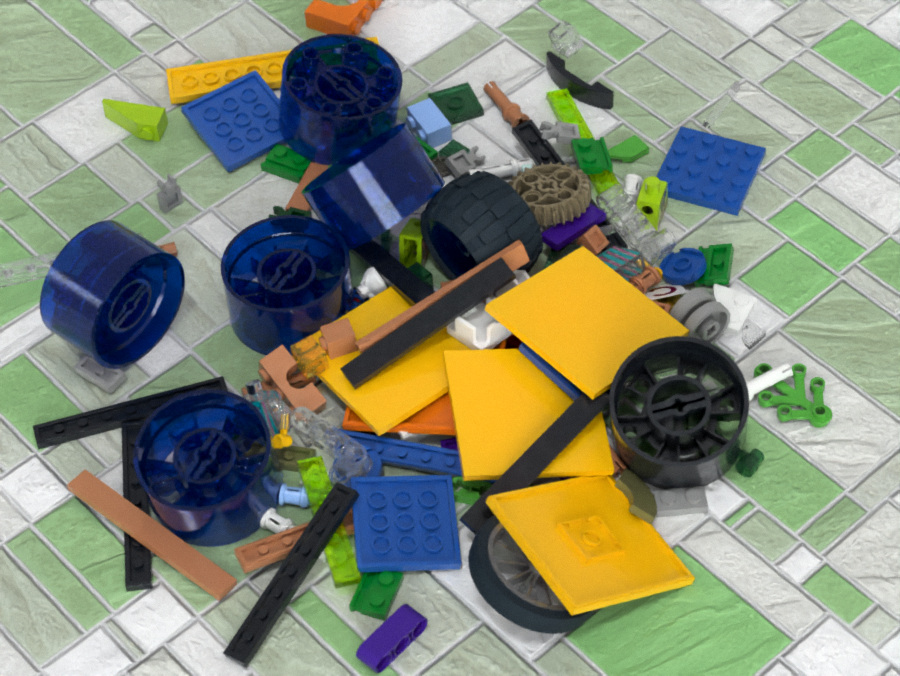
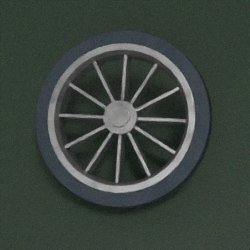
(506, 599)

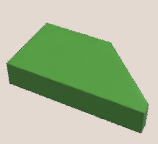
(629, 150)

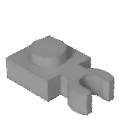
(561, 131)
(462, 162)
(170, 194)

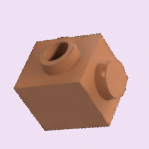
(338, 338)

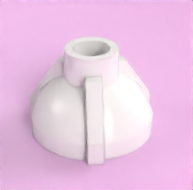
(371, 284)

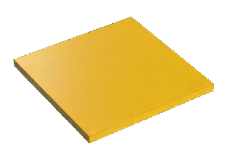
(583, 319)
(401, 387)
(504, 407)
(589, 542)

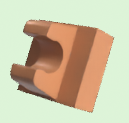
(593, 240)

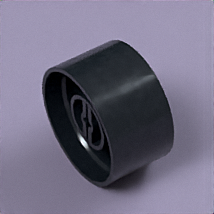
(689, 405)

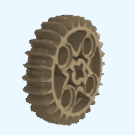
(553, 192)

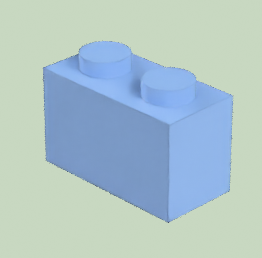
(429, 123)

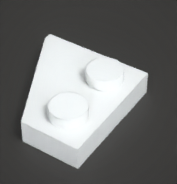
(738, 304)

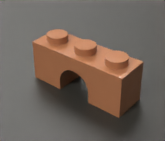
(276, 369)

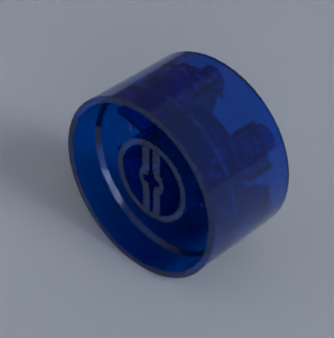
(337, 96)
(374, 186)
(292, 288)
(112, 294)
(216, 484)

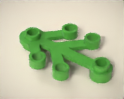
(817, 413)

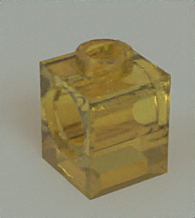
(310, 357)

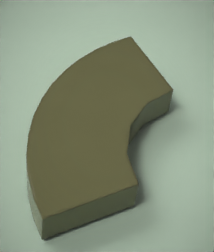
(639, 496)

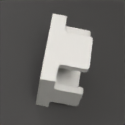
(478, 328)

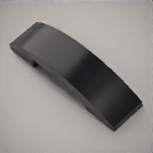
(594, 95)

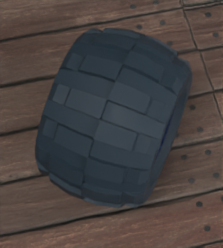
(476, 220)

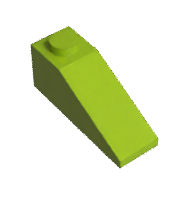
(138, 119)

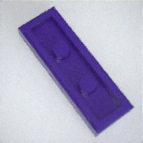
(561, 235)

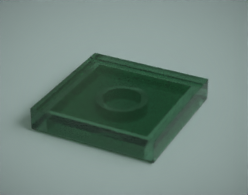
(457, 103)

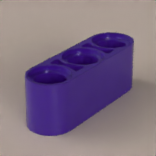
(391, 638)

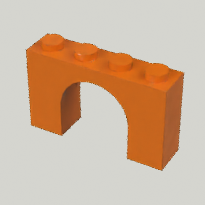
(339, 19)

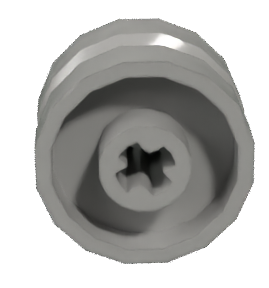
(701, 315)

